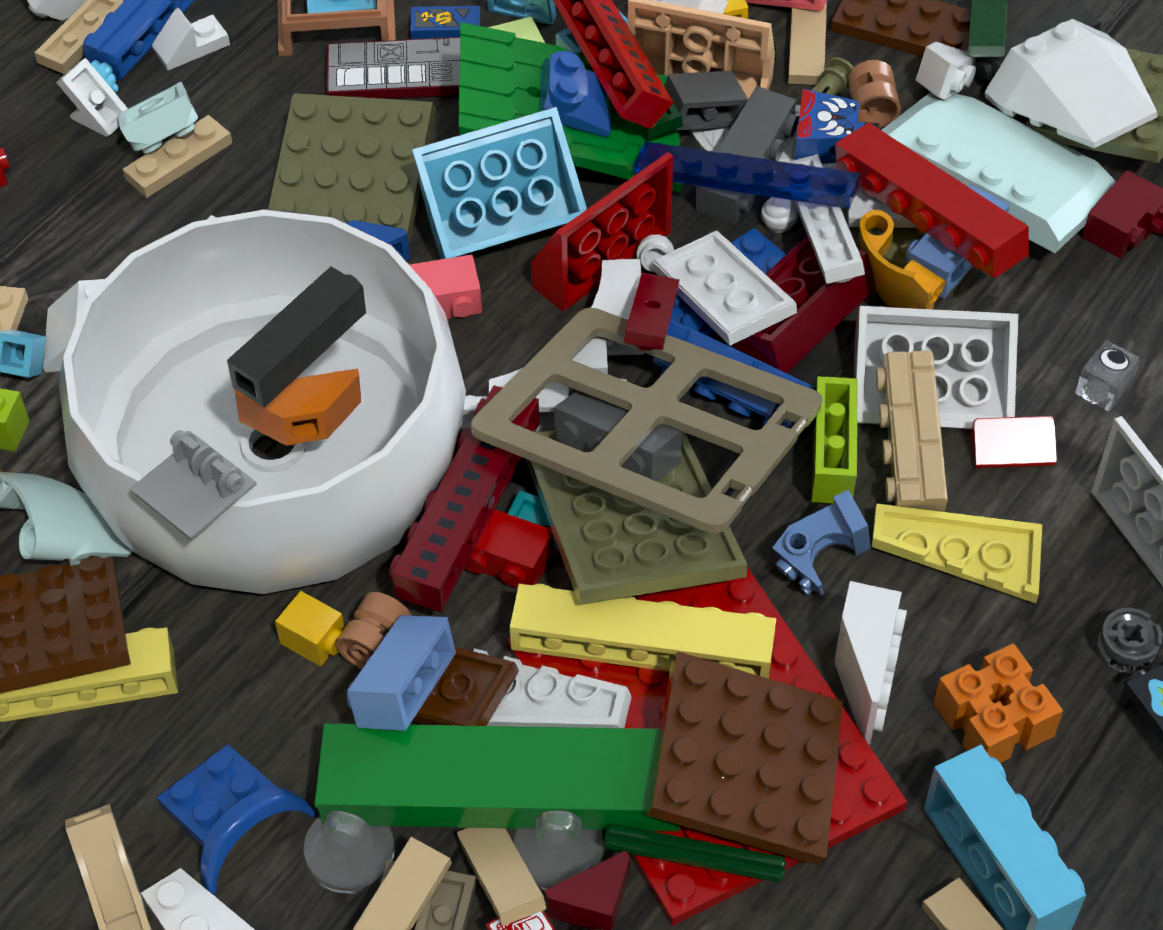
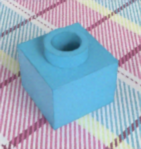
(11, 354)

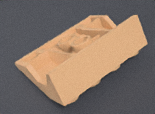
(703, 41)

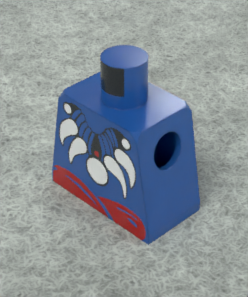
(823, 122)

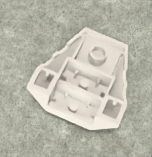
(1073, 83)

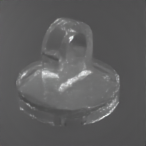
(558, 848)
(347, 852)

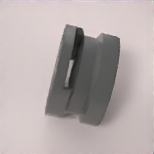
(1138, 648)

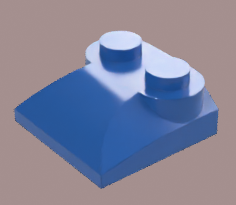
(575, 93)

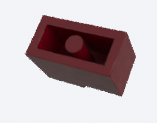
(1125, 215)

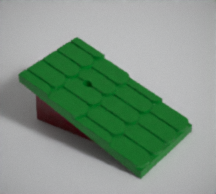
(503, 84)

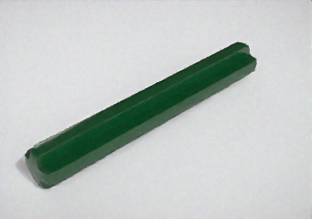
(695, 852)

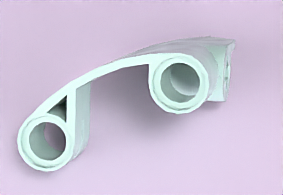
(60, 520)

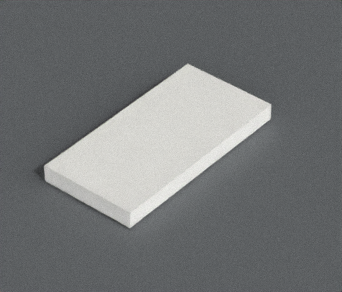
(725, 287)

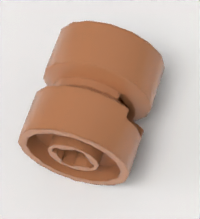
(875, 90)
(371, 623)

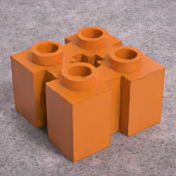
(998, 704)

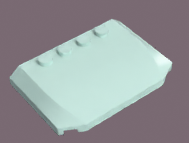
(982, 147)

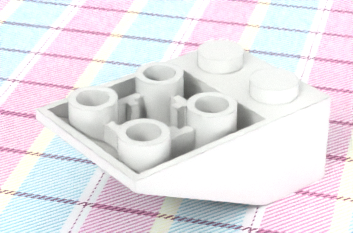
(869, 652)

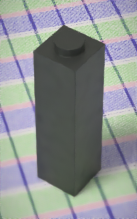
(988, 66)
(297, 336)

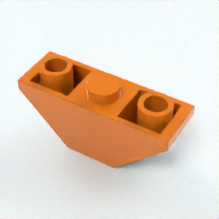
(305, 409)

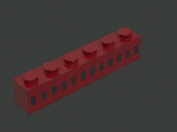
(456, 516)

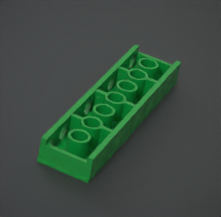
(488, 775)

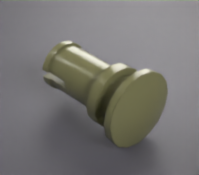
(834, 76)

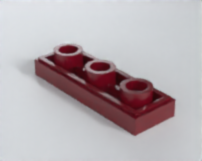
(651, 312)

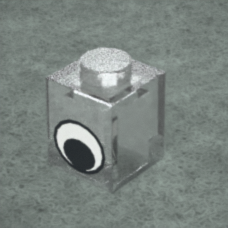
(1107, 375)

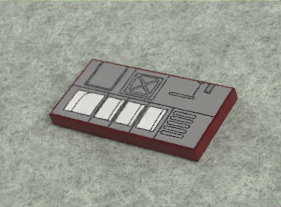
(394, 68)

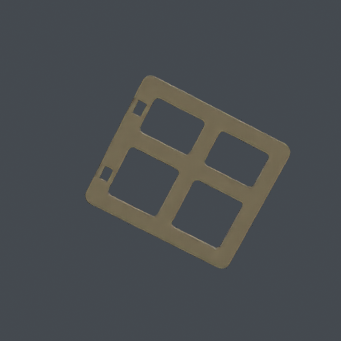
(648, 408)

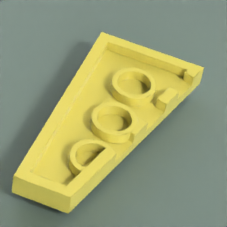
(975, 548)

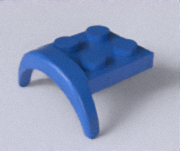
(222, 803)

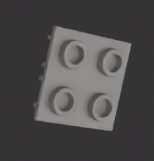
(192, 485)

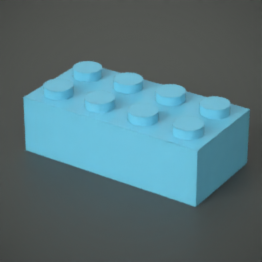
(1002, 845)

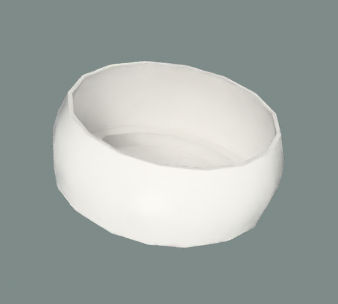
(155, 363)

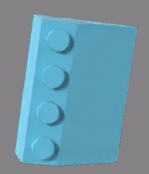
(498, 183)

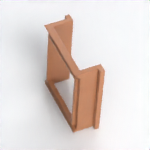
(289, 22)

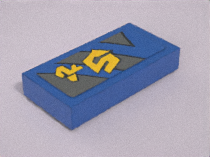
(441, 21)

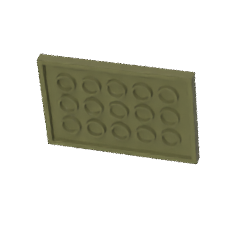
(627, 549)

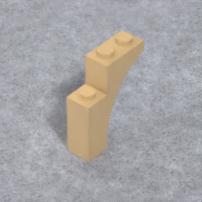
(106, 871)

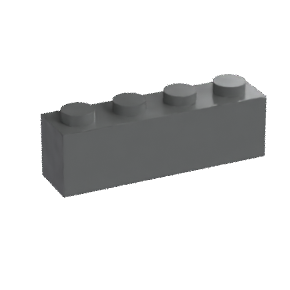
(758, 134)

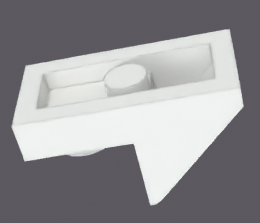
(184, 42)
(93, 97)

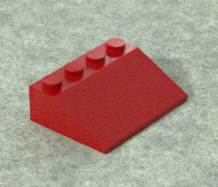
(608, 230)

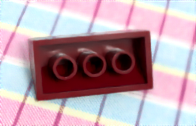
(817, 303)

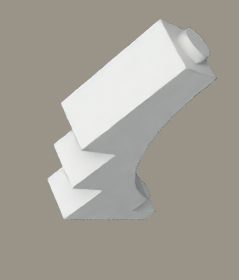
(615, 296)

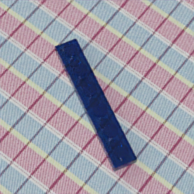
(755, 175)

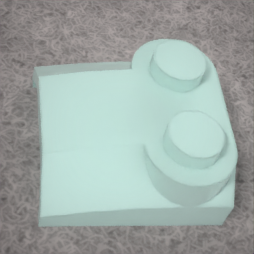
(158, 118)

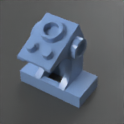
(800, 543)

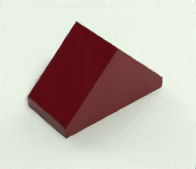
(592, 896)

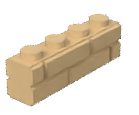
(913, 431)

